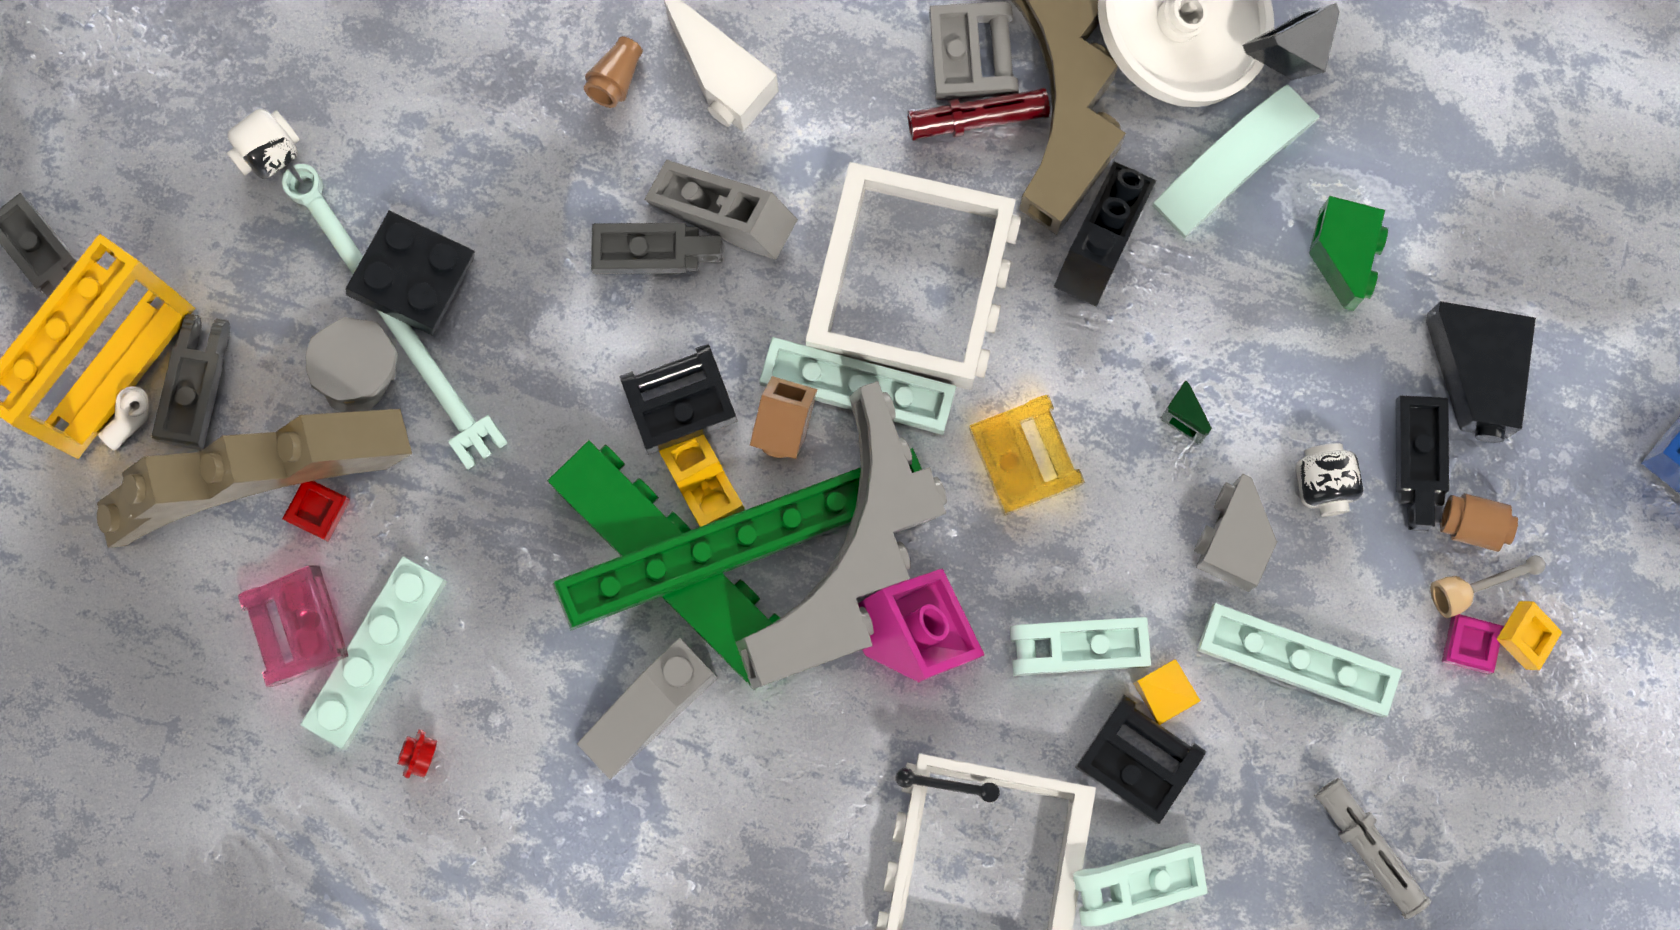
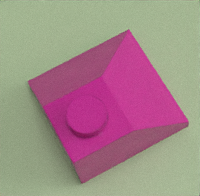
(920, 627)

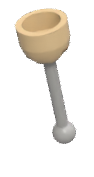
(1455, 595)

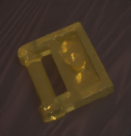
(1011, 460)

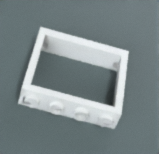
(996, 272)
(1072, 847)

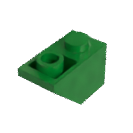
(1345, 248)

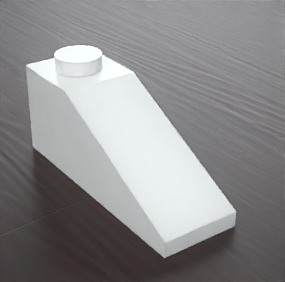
(728, 75)

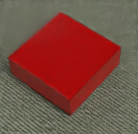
(316, 509)

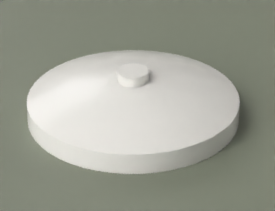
(1185, 48)

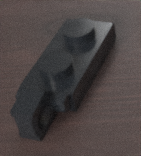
(1422, 457)

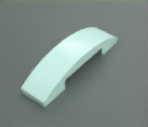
(1234, 159)

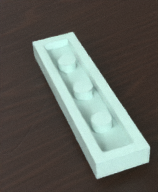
(916, 399)
(373, 653)
(1299, 660)

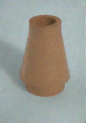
(612, 75)

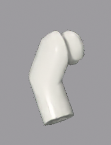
(130, 415)

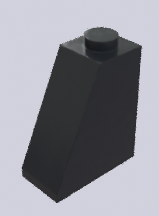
(1483, 366)

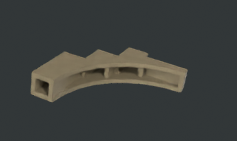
(1079, 139)
(242, 465)

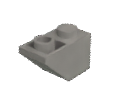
(1241, 538)

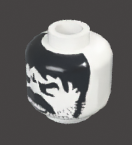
(262, 143)
(1329, 479)

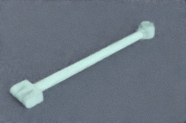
(470, 430)

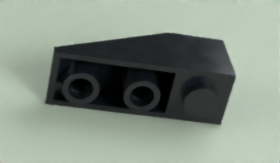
(1104, 234)

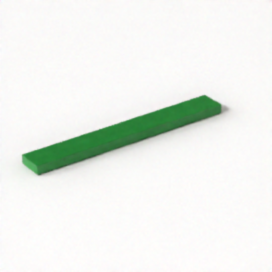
(710, 549)

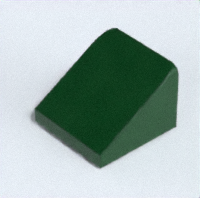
(1187, 415)

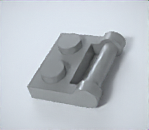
(958, 50)

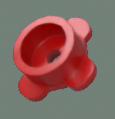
(417, 754)

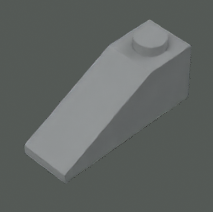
(723, 208)
(646, 708)

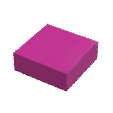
(1472, 644)

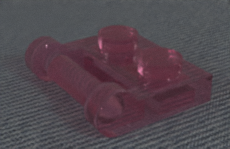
(306, 620)

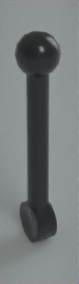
(988, 791)

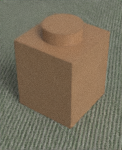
(783, 418)

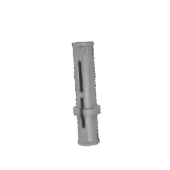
(1360, 831)

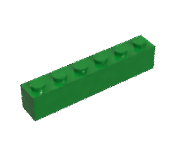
(630, 521)

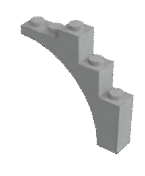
(888, 501)

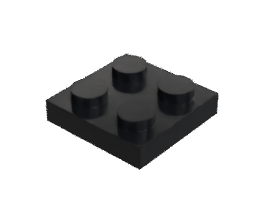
(410, 272)

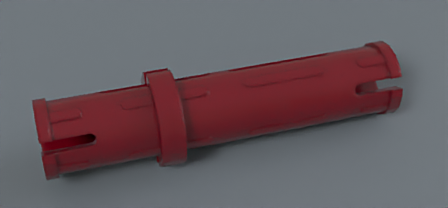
(977, 114)

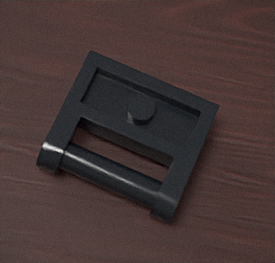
(684, 411)
(1132, 773)

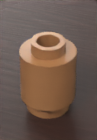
(1479, 521)

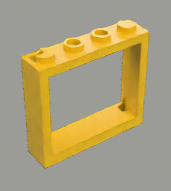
(64, 328)

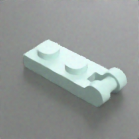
(1082, 646)
(1141, 884)

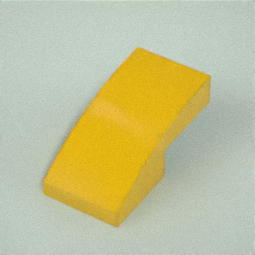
(701, 480)

